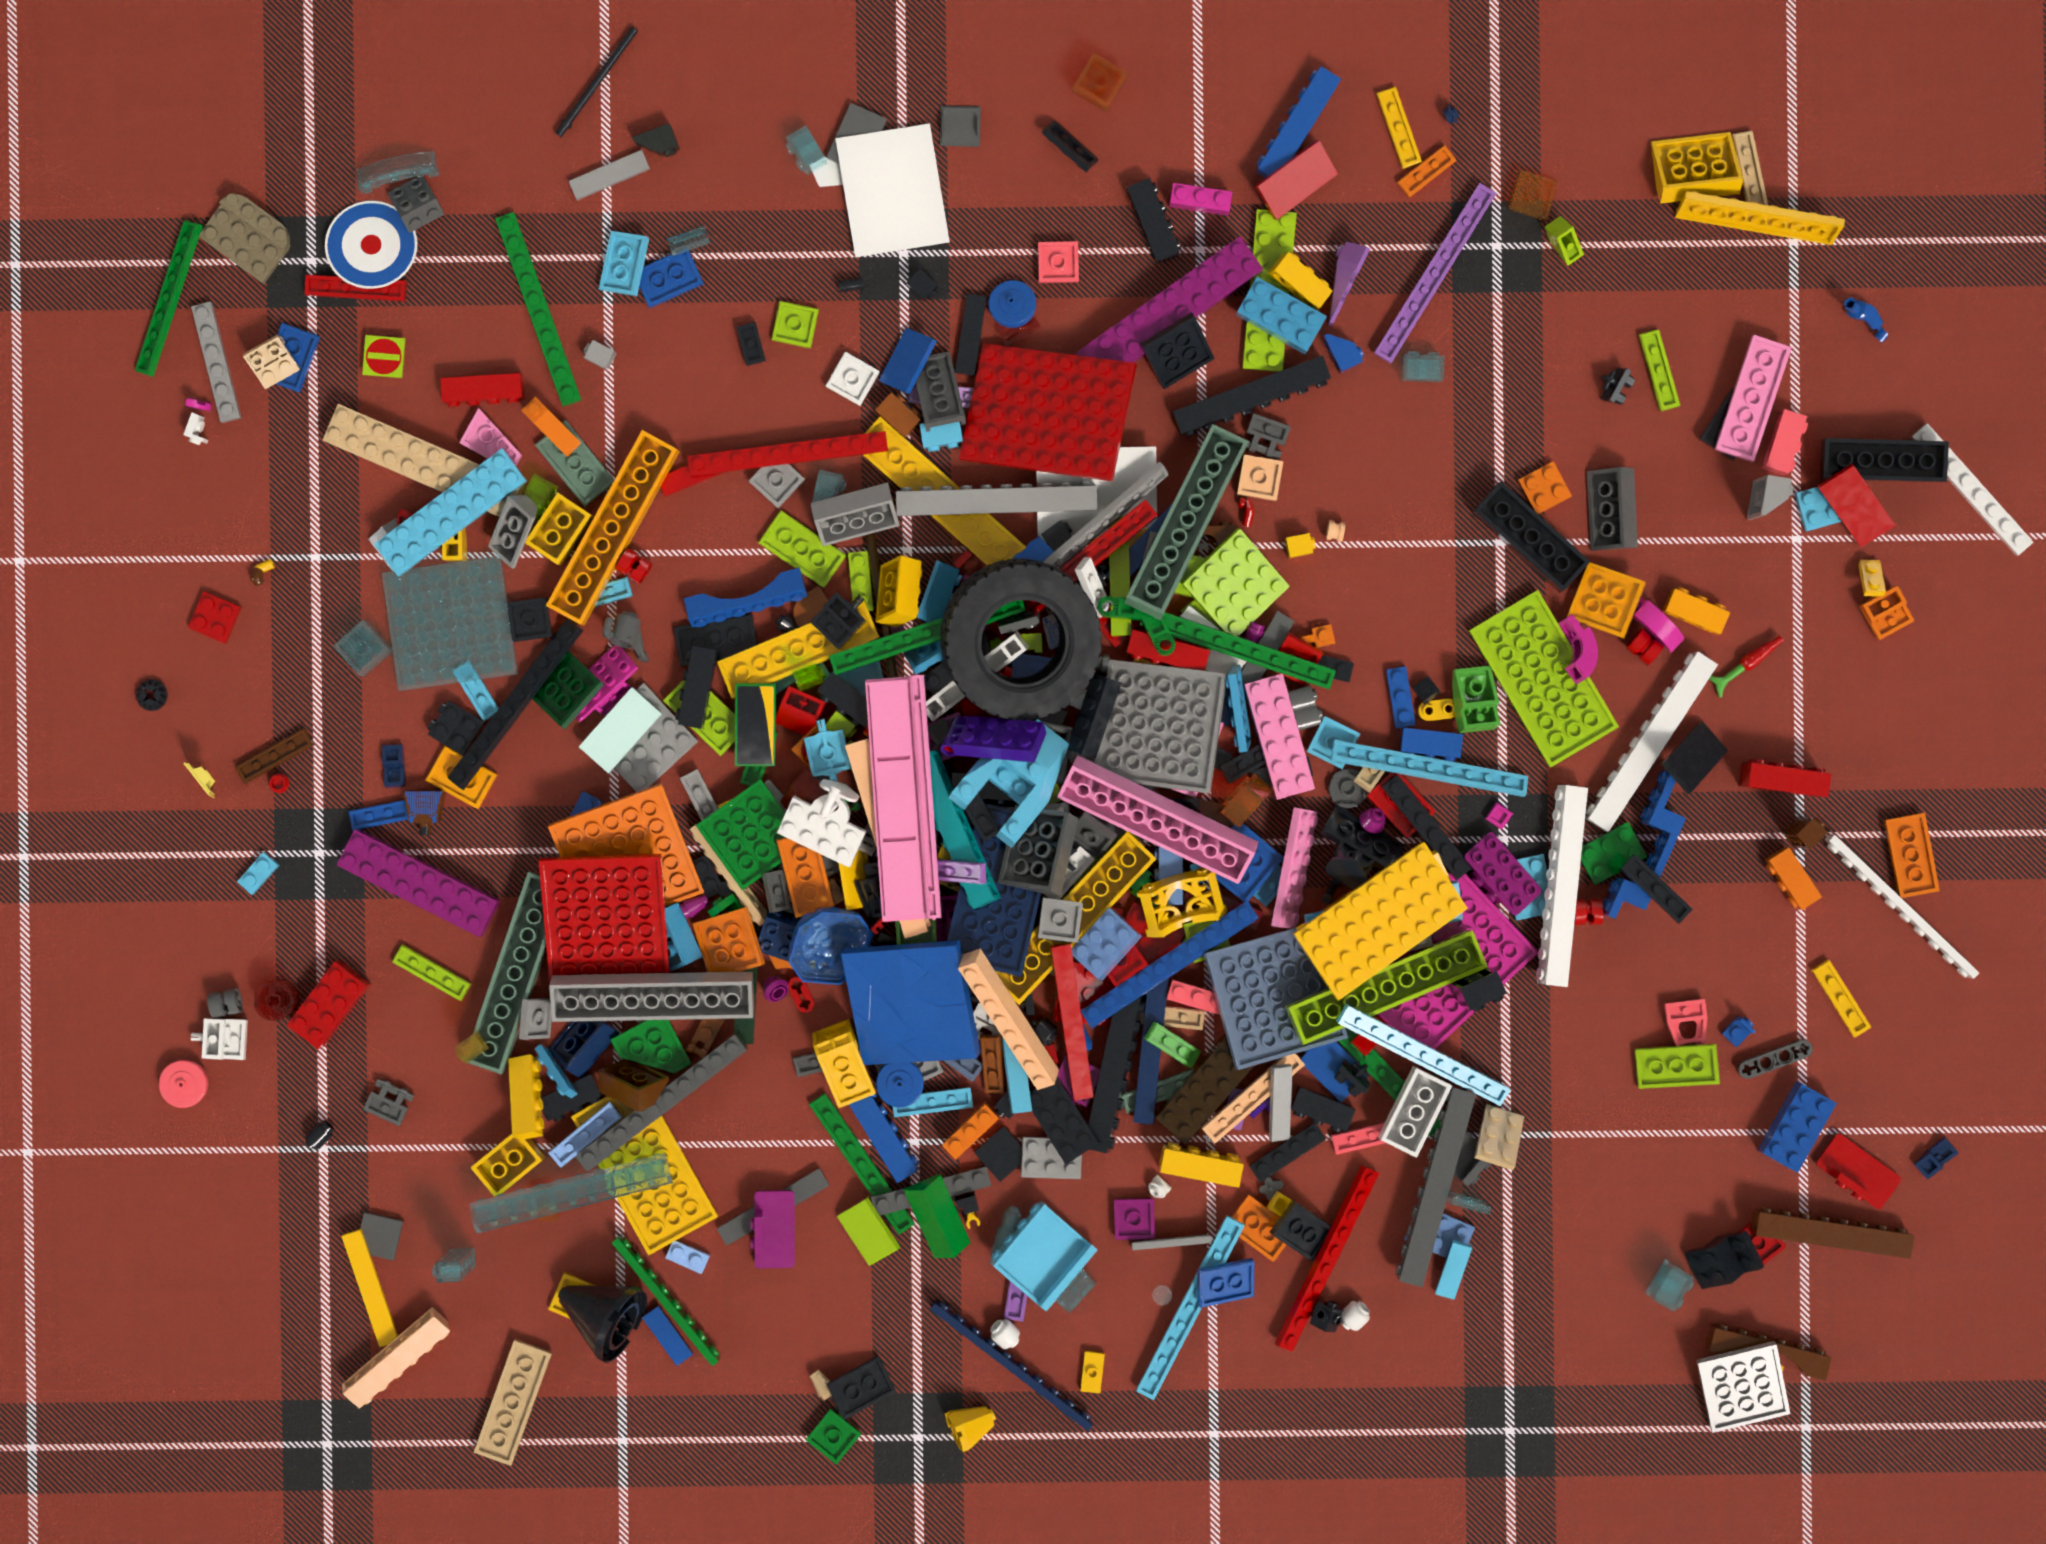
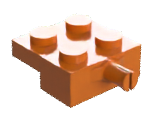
(1886, 612)

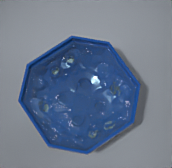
(820, 941)

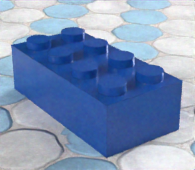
(1797, 1126)

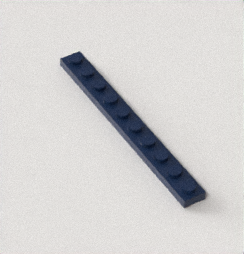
(1018, 1369)

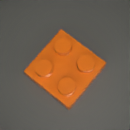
(1544, 488)

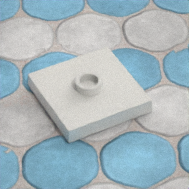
(852, 378)

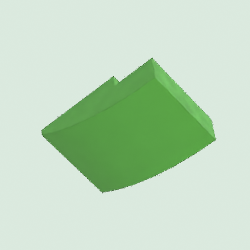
(1475, 699)

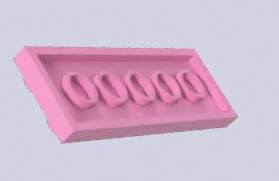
(1753, 398)
(1279, 736)
(1294, 868)

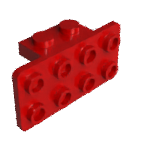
(1858, 1171)

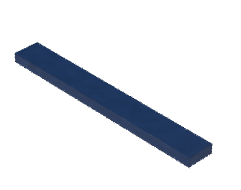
(1149, 1056)

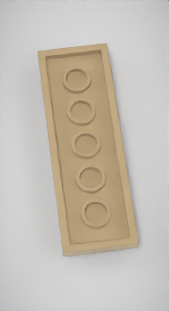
(513, 1402)

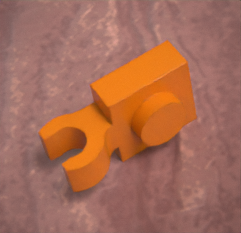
(1320, 636)

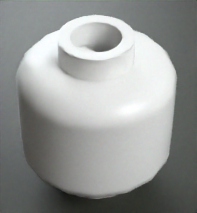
(1355, 1315)
(1005, 1334)

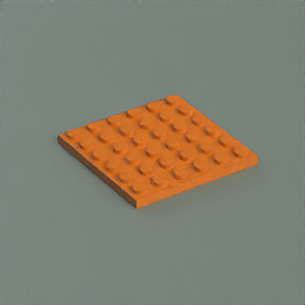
(633, 827)

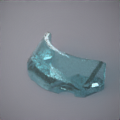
(396, 169)

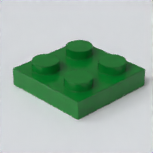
(833, 1436)

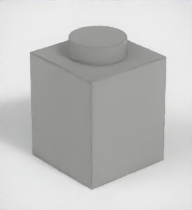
(599, 355)

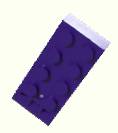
(994, 738)

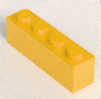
(525, 1097)

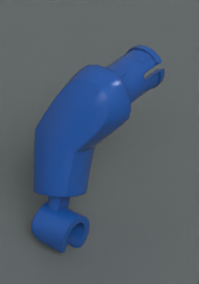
(1862, 311)

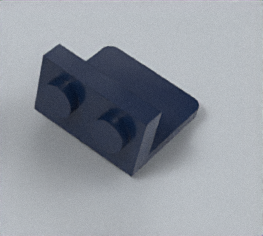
(777, 933)

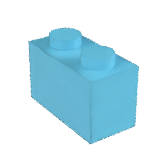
(941, 436)

